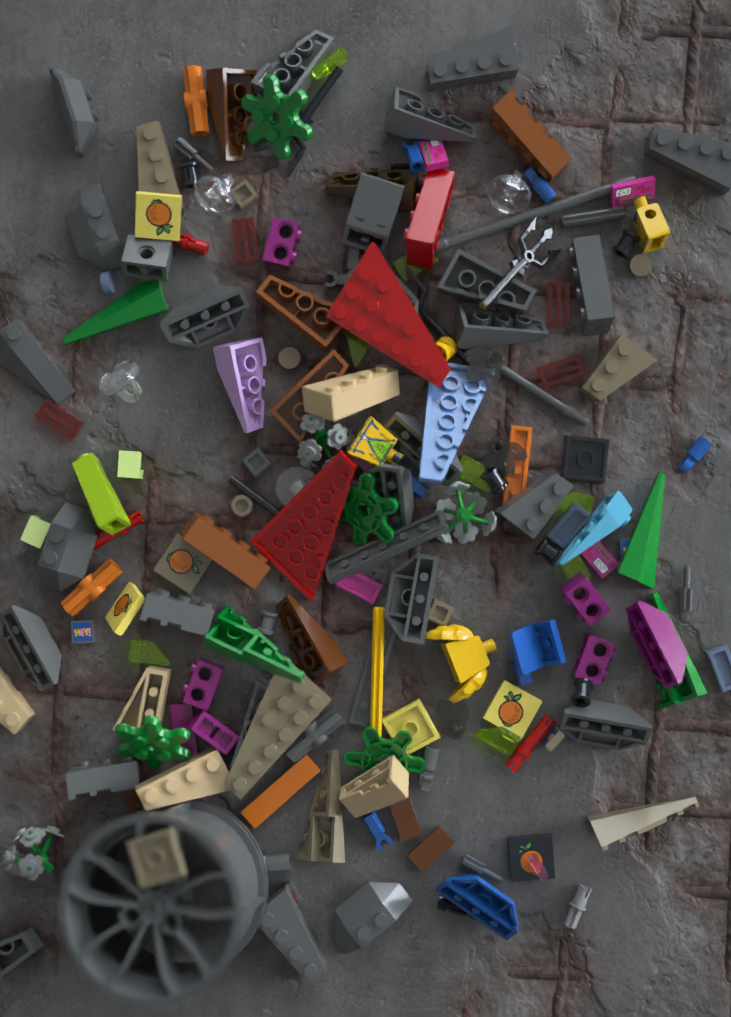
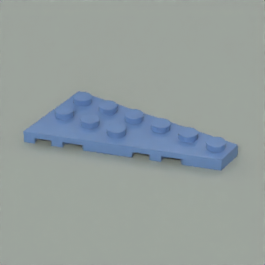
(447, 420)

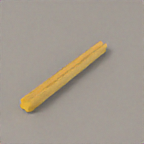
(377, 668)

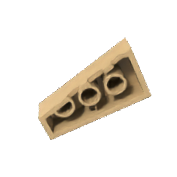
(351, 392)
(14, 708)
(186, 781)

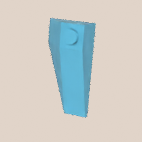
(606, 518)

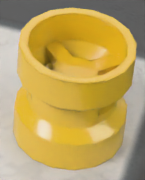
(446, 346)

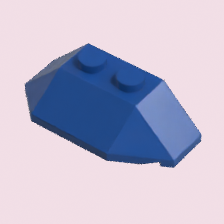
(482, 903)

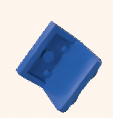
(537, 646)

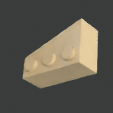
(148, 697)
(376, 788)

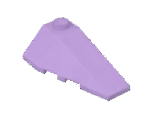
(241, 372)

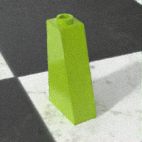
(100, 494)

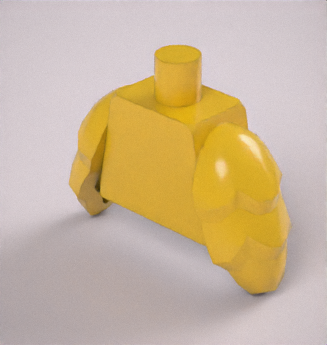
(465, 657)

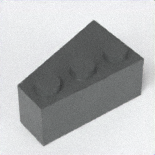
(178, 612)
(103, 776)

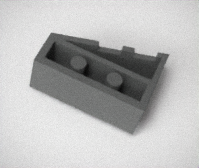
(535, 504)

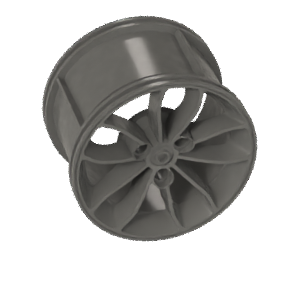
(99, 936)

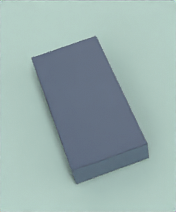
(569, 525)
(720, 663)

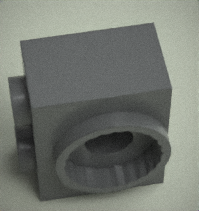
(147, 258)

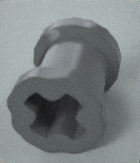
(266, 622)

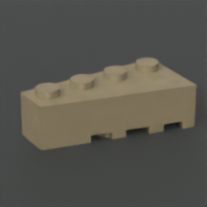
(154, 162)

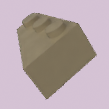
(615, 368)

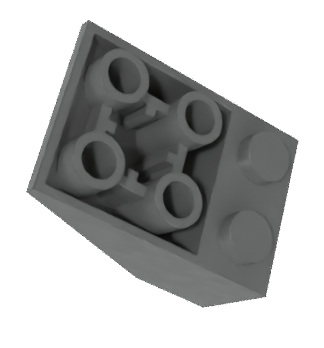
(372, 213)

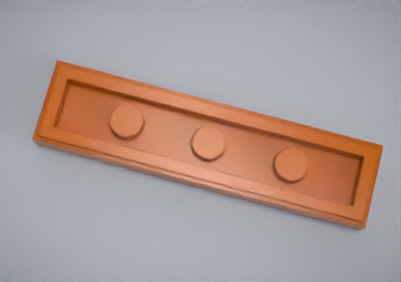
(519, 480)
(280, 791)

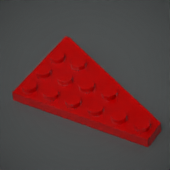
(383, 316)
(304, 529)

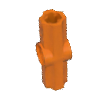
(196, 100)
(91, 587)

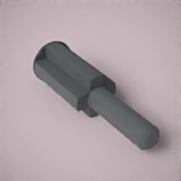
(191, 152)
(686, 593)
(478, 867)

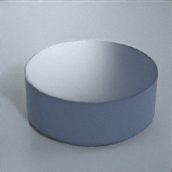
(107, 282)

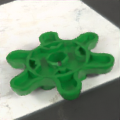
(288, 110)
(377, 508)
(141, 741)
(378, 747)

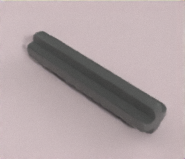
(592, 217)

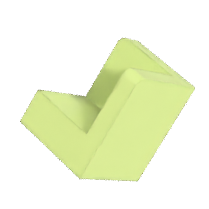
(130, 464)
(35, 532)

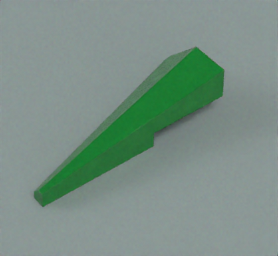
(135, 305)
(641, 552)
(241, 642)
(691, 683)

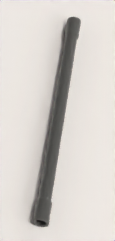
(527, 216)

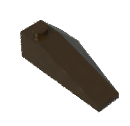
(400, 173)

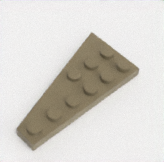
(279, 720)

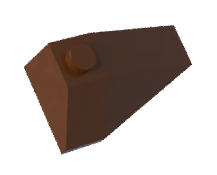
(225, 91)
(314, 649)

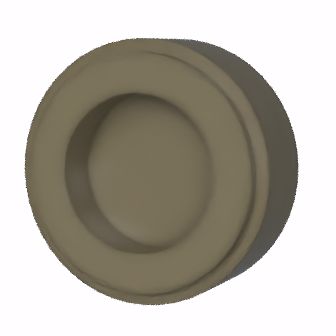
(640, 265)
(289, 358)
(242, 505)

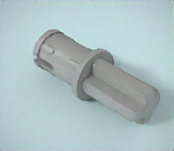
(577, 906)

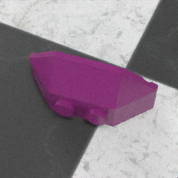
(657, 643)

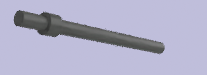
(567, 410)

